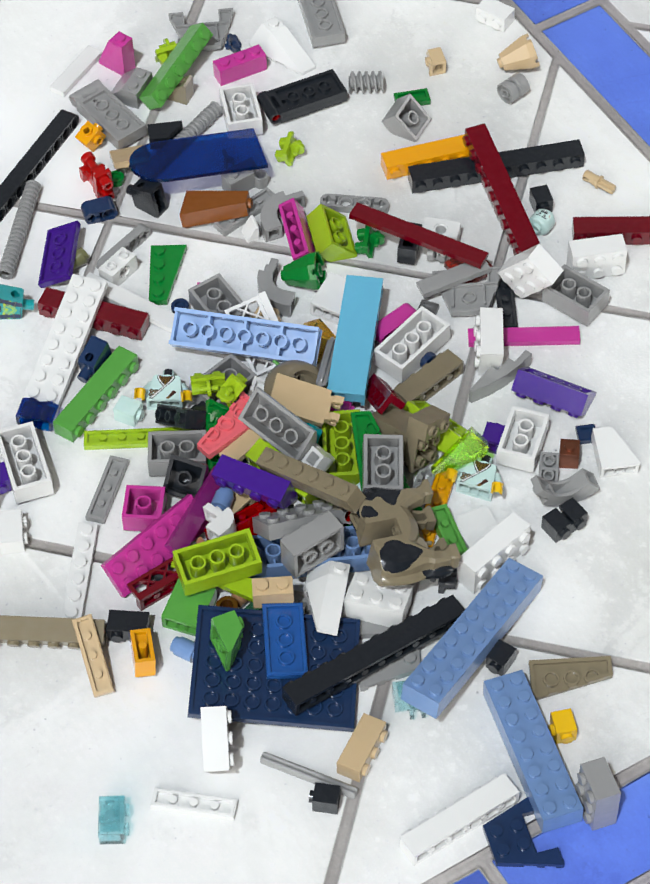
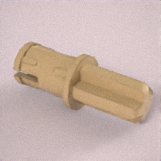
(598, 181)

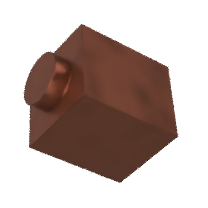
(569, 453)

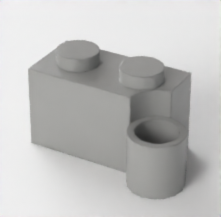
(245, 180)

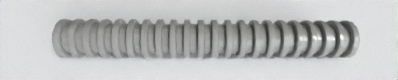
(202, 121)
(19, 229)

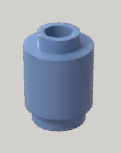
(223, 498)
(183, 648)

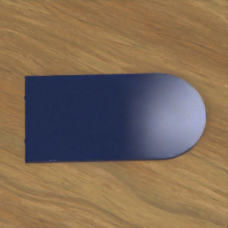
(198, 156)

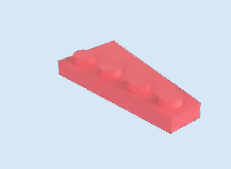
(225, 431)

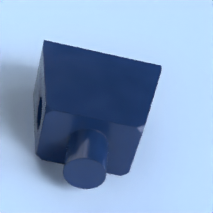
(92, 357)

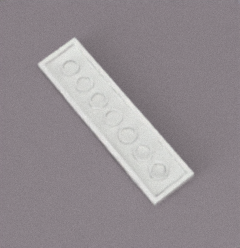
(66, 339)

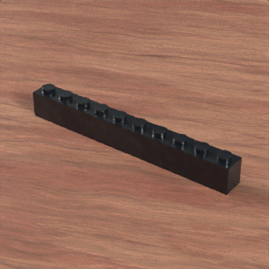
(517, 163)
(371, 655)

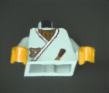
(164, 390)
(477, 479)

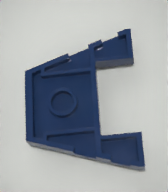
(512, 843)

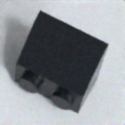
(184, 476)

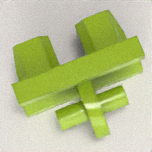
(164, 51)
(291, 148)
(207, 383)
(232, 389)

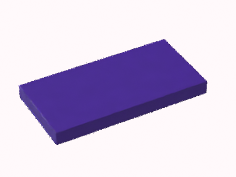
(59, 254)

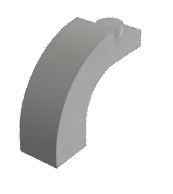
(270, 214)
(279, 298)
(555, 493)

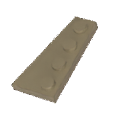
(557, 676)

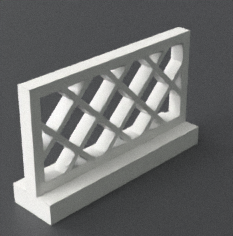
(268, 314)

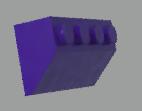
(553, 391)
(254, 482)

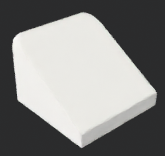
(251, 230)

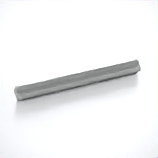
(325, 366)
(306, 773)

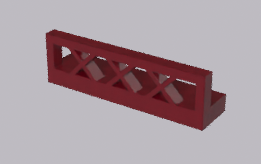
(381, 394)
(158, 589)

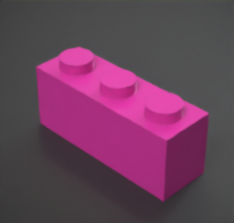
(240, 65)

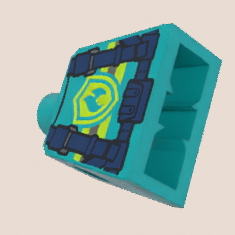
(13, 302)

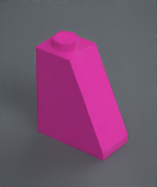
(119, 54)

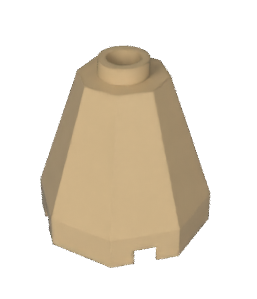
(518, 55)

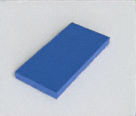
(284, 640)

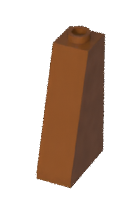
(214, 206)

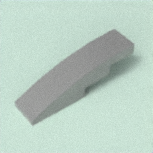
(497, 379)

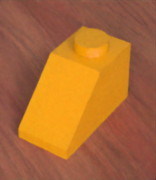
(143, 652)

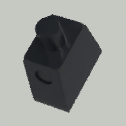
(148, 197)

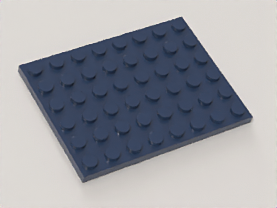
(245, 686)

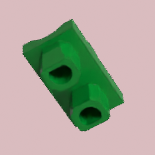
(370, 240)

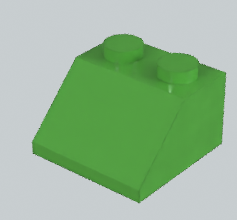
(226, 637)

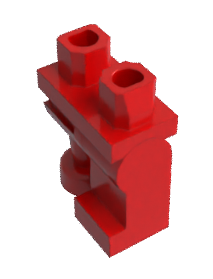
(96, 175)

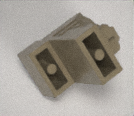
(419, 431)

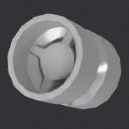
(513, 87)

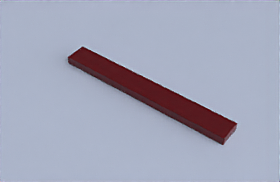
(418, 235)

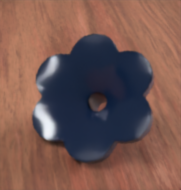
(233, 43)

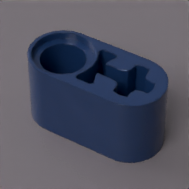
(99, 210)

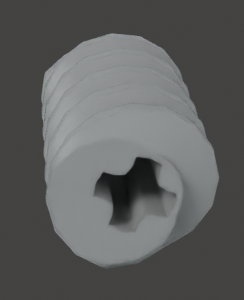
(365, 81)

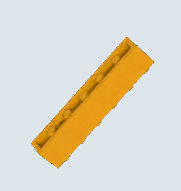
(396, 162)

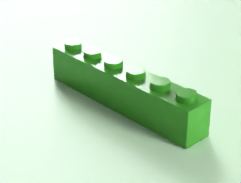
(176, 66)
(96, 394)

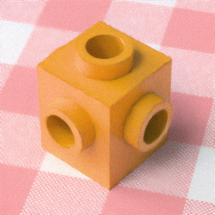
(91, 135)

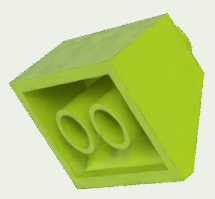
(331, 234)

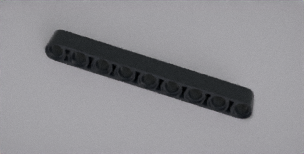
(36, 159)

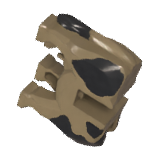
(392, 530)

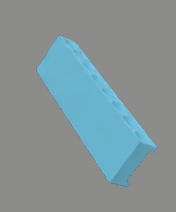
(355, 338)

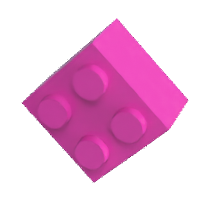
(142, 506)

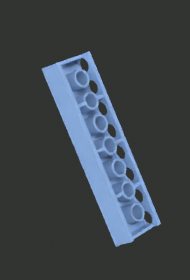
(245, 336)

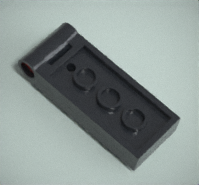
(302, 97)

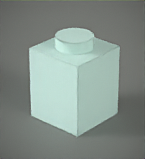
(128, 411)

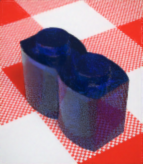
(39, 412)

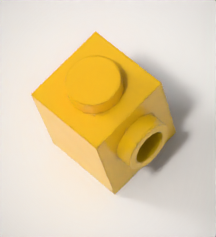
(563, 726)

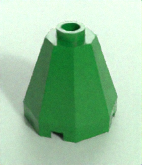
(305, 271)

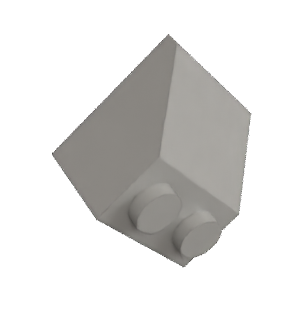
(131, 86)
(406, 118)

